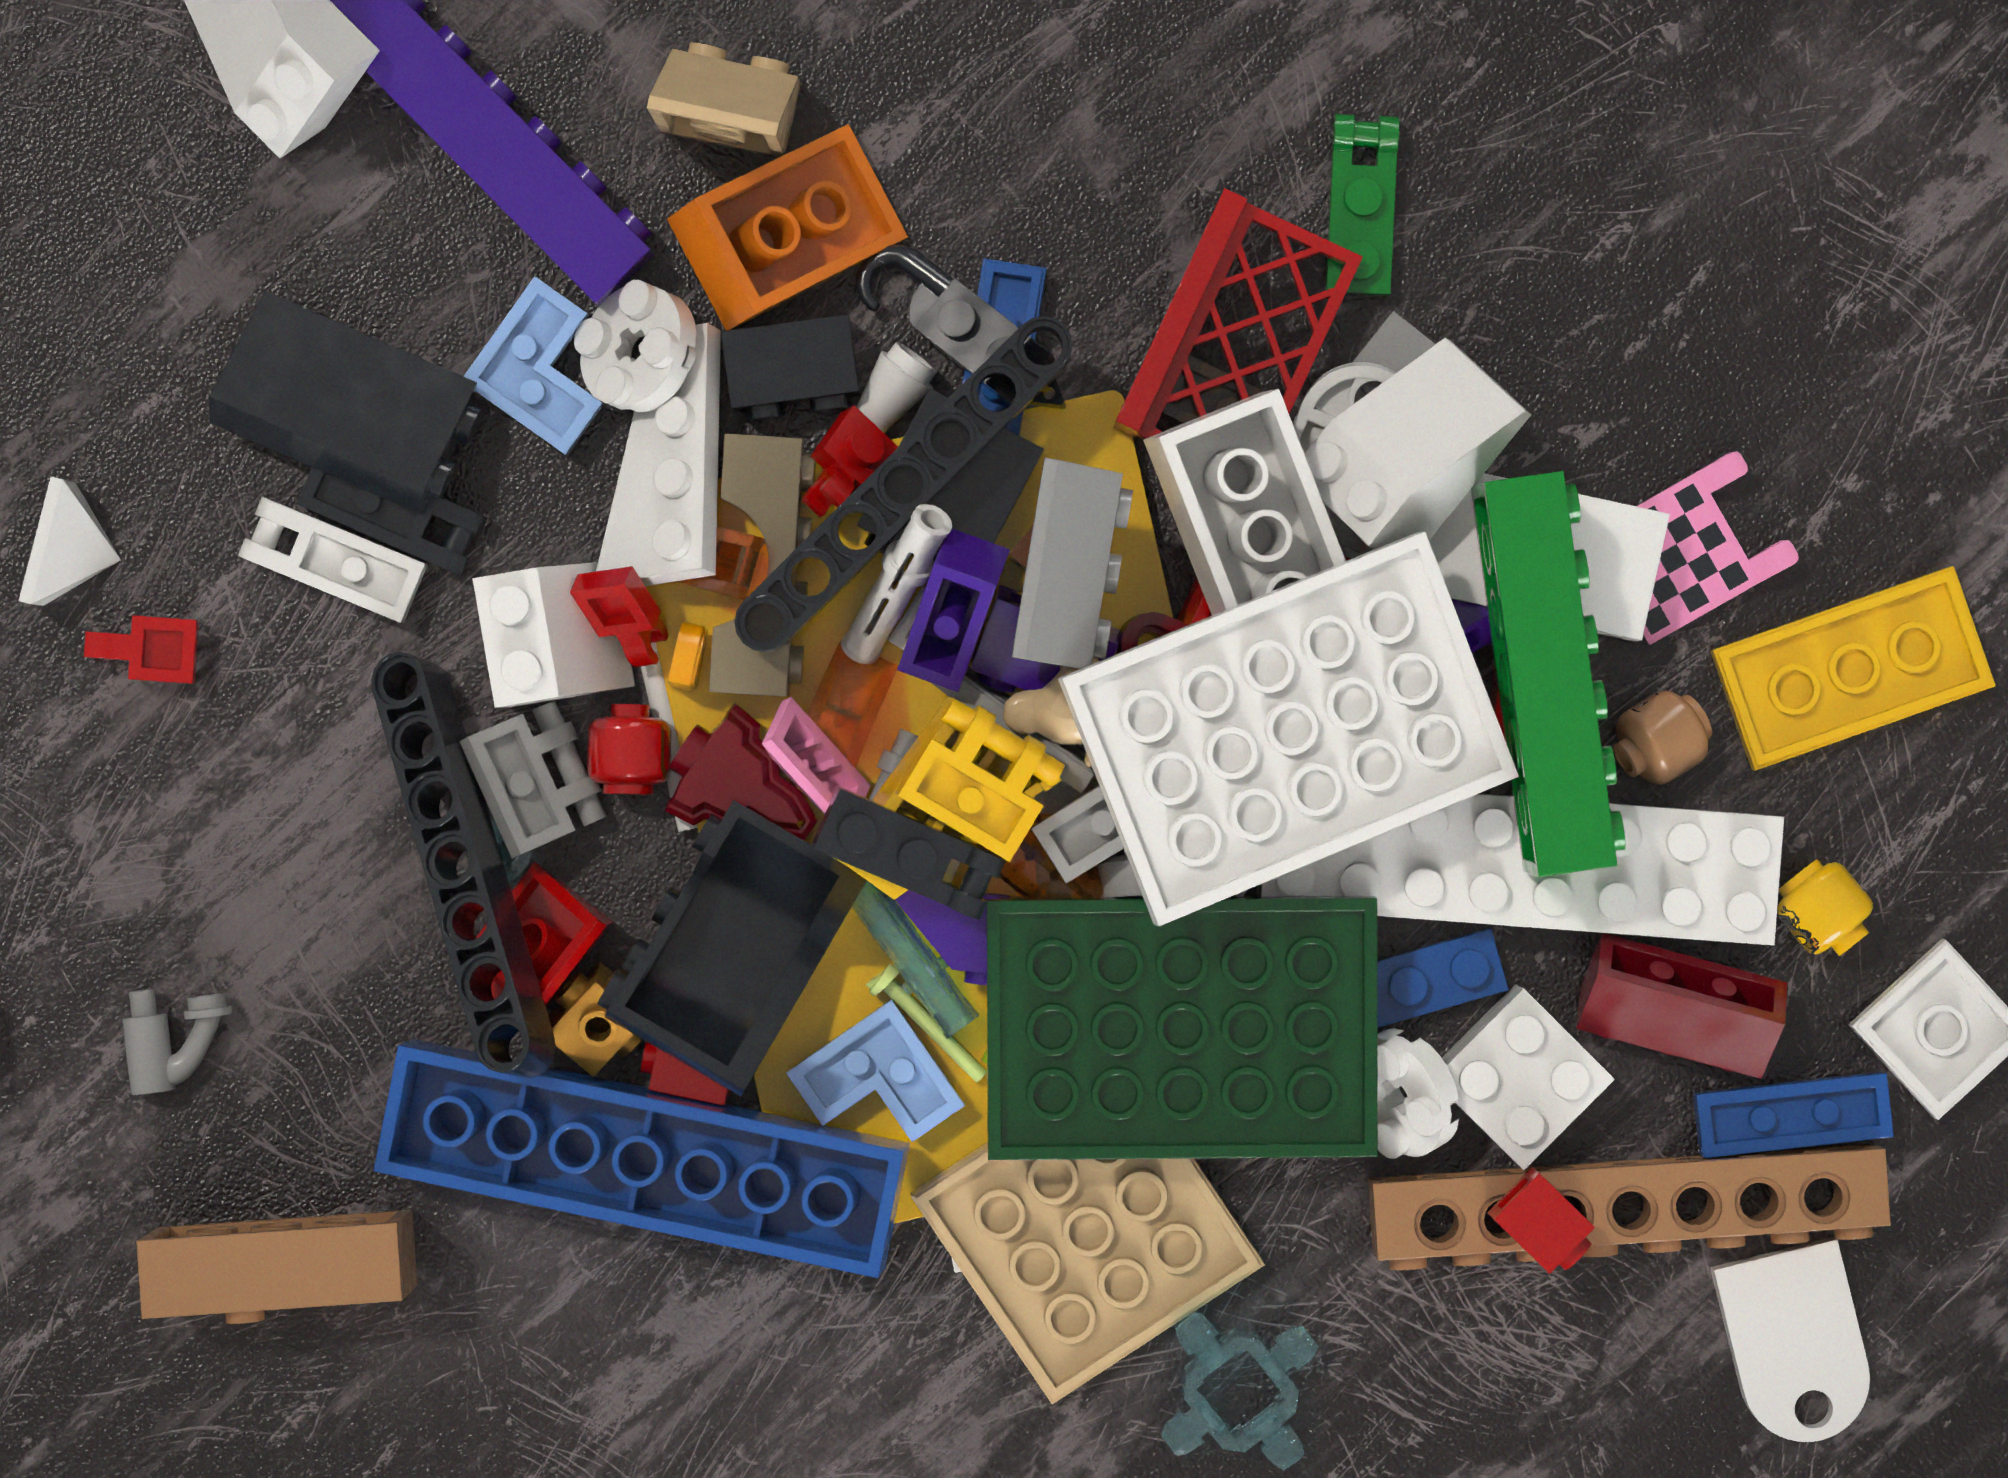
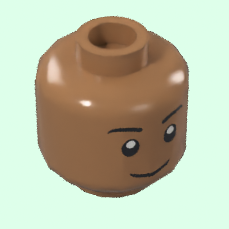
(1662, 737)

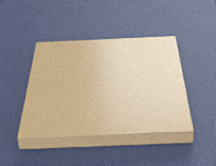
(1085, 1253)

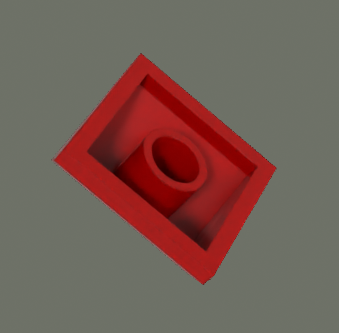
(557, 929)

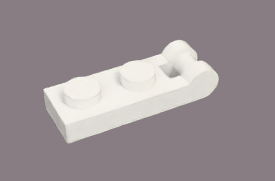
(335, 561)

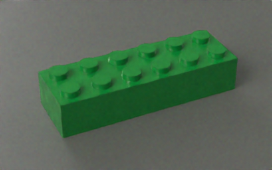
(1546, 673)

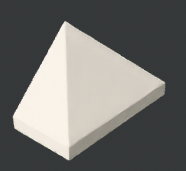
(66, 545)

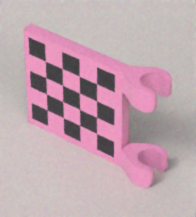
(1700, 553)

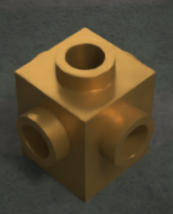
(581, 1025)

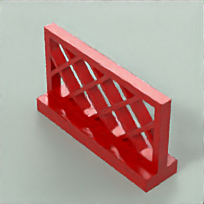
(1196, 299)

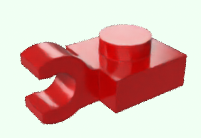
(848, 456)
(621, 606)
(156, 648)

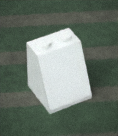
(541, 640)

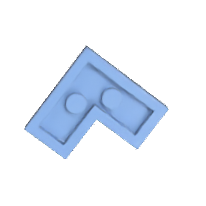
(519, 372)
(879, 1056)

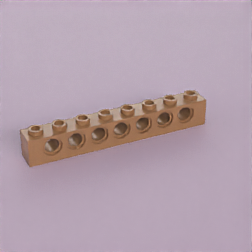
(1854, 1171)

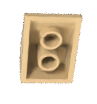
(725, 100)

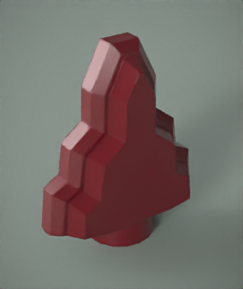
(736, 767)

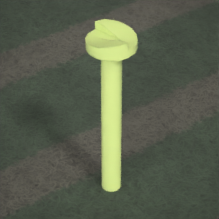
(886, 982)

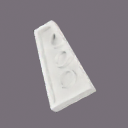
(669, 479)

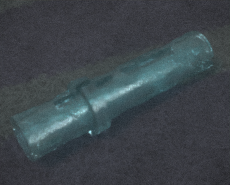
(914, 960)

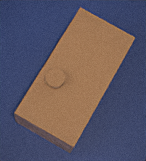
(276, 1265)

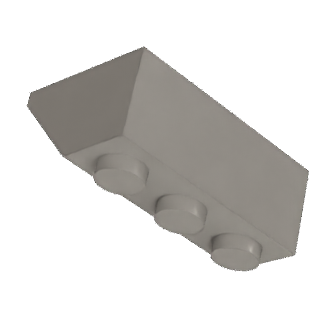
(1071, 565)

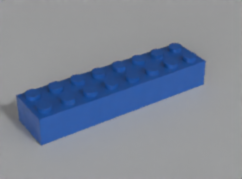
(643, 1158)

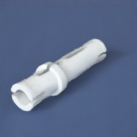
(922, 538)

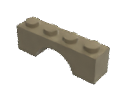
(765, 482)

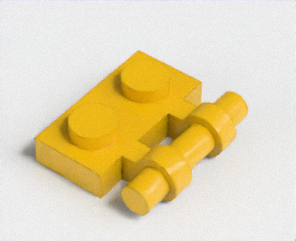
(971, 798)

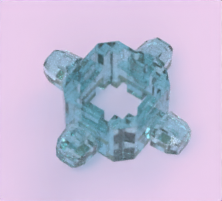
(1280, 1443)

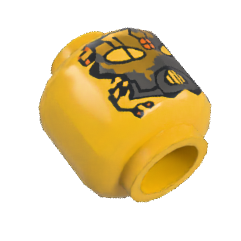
(1824, 908)

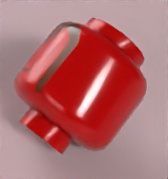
(629, 750)

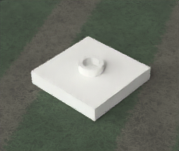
(1937, 1029)

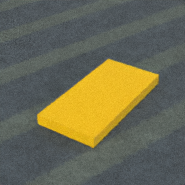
(1852, 668)

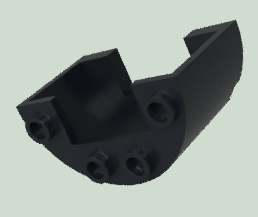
(732, 947)

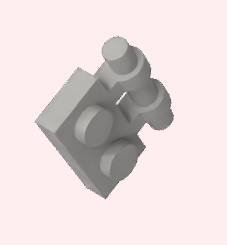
(519, 785)

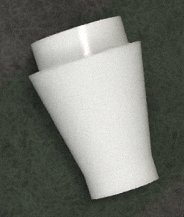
(895, 385)

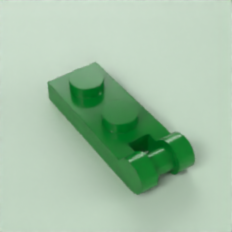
(1363, 202)

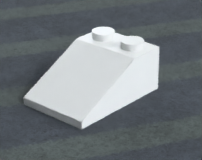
(283, 63)
(1413, 446)

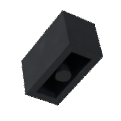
(791, 366)

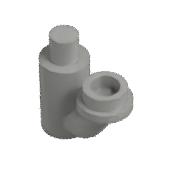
(148, 1045)

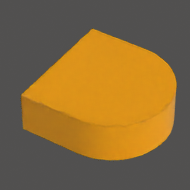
(687, 656)

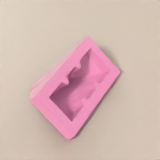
(810, 756)

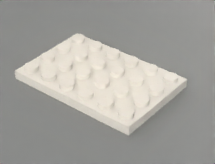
(1288, 728)

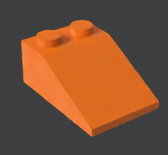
(786, 227)

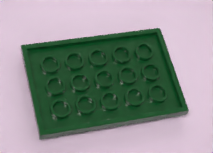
(1182, 1036)

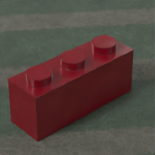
(1682, 1005)

